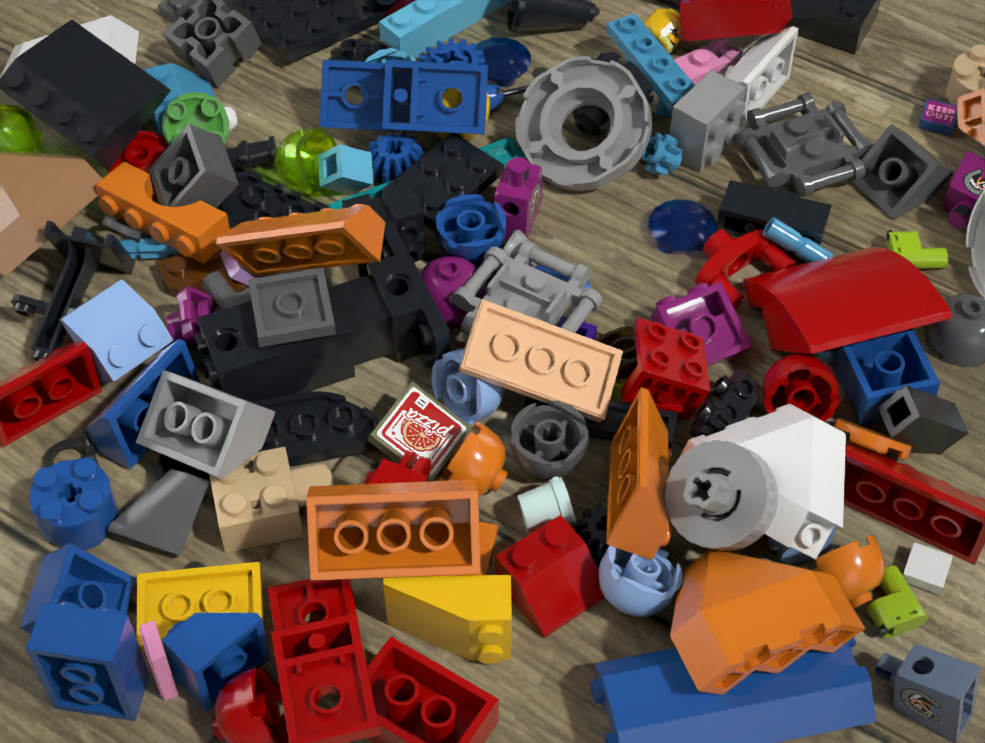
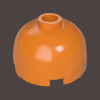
(479, 459)
(855, 569)

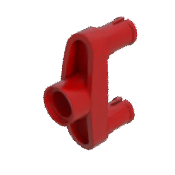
(731, 255)

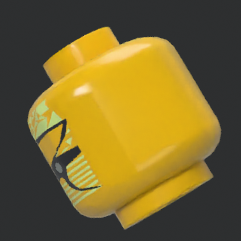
(666, 27)

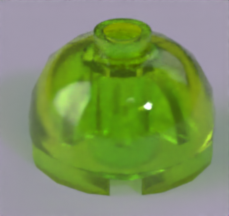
(18, 130)
(298, 160)

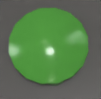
(197, 110)

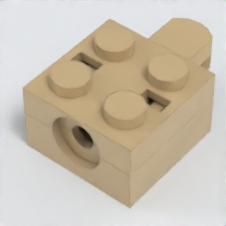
(263, 499)

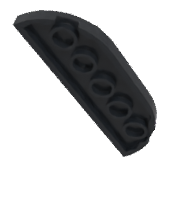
(309, 426)

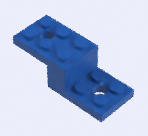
(404, 96)

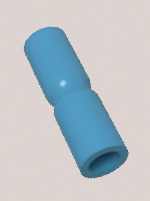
(793, 241)

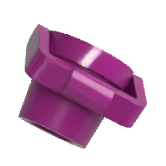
(183, 322)

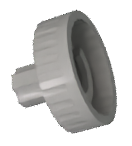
(690, 496)

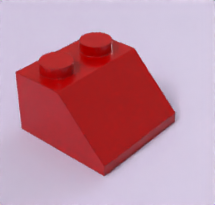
(551, 576)

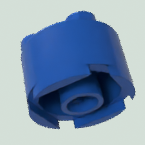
(73, 503)

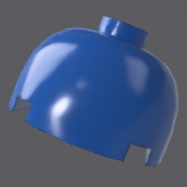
(470, 227)

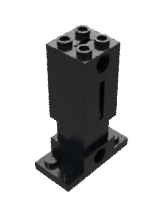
(371, 317)

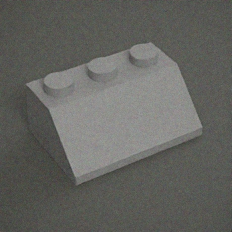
(203, 425)

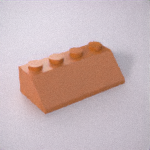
(306, 240)
(638, 481)
(393, 530)

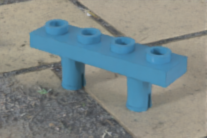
(652, 59)

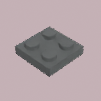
(291, 307)

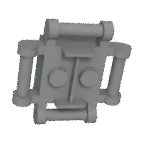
(529, 289)

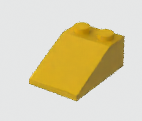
(454, 613)

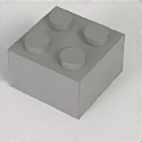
(707, 120)

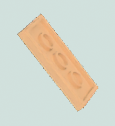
(540, 360)

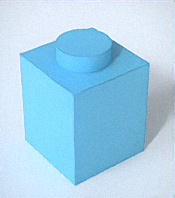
(345, 169)

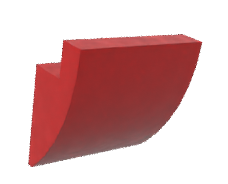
(844, 300)

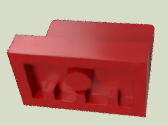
(670, 367)

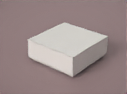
(927, 568)

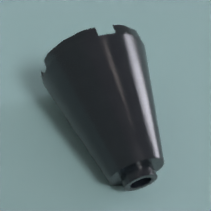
(549, 14)

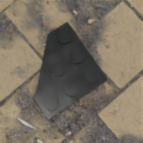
(258, 199)

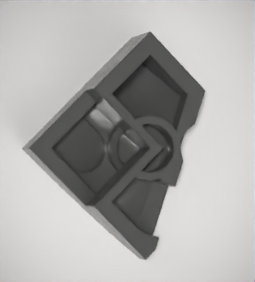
(163, 513)

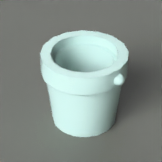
(545, 504)

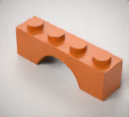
(188, 228)

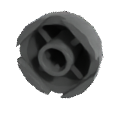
(963, 336)
(549, 439)

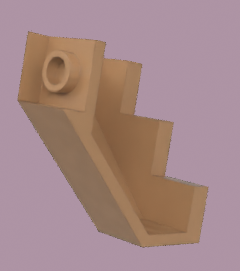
(37, 191)

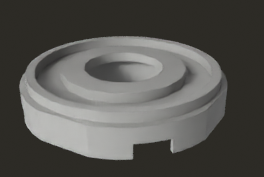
(571, 86)

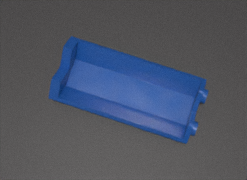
(657, 701)

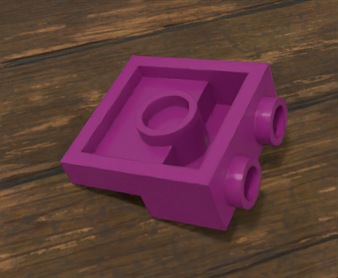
(706, 314)

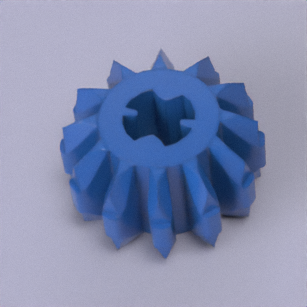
(393, 155)

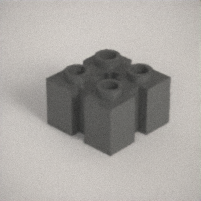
(212, 39)

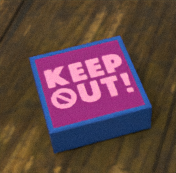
(938, 117)

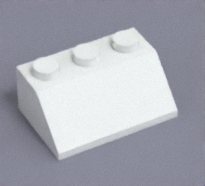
(764, 69)

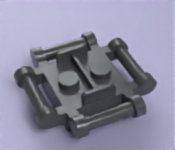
(806, 148)

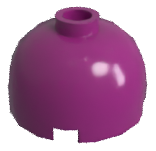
(442, 280)

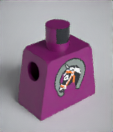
(521, 186)
(965, 190)

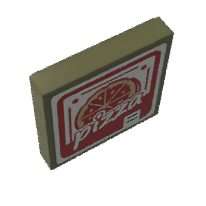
(420, 426)

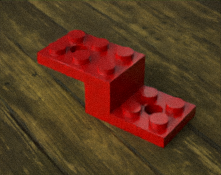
(321, 661)

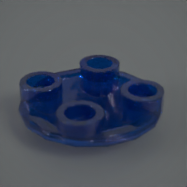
(505, 59)
(681, 226)

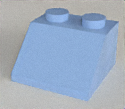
(118, 330)

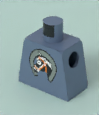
(932, 689)

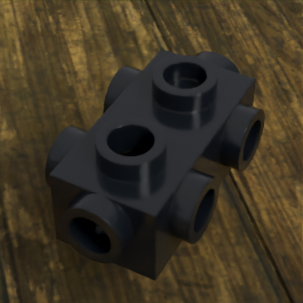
(729, 403)

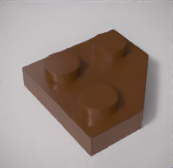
(181, 271)

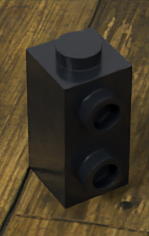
(922, 420)

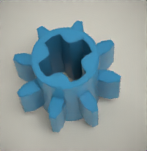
(662, 154)

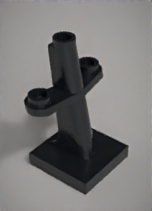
(82, 259)

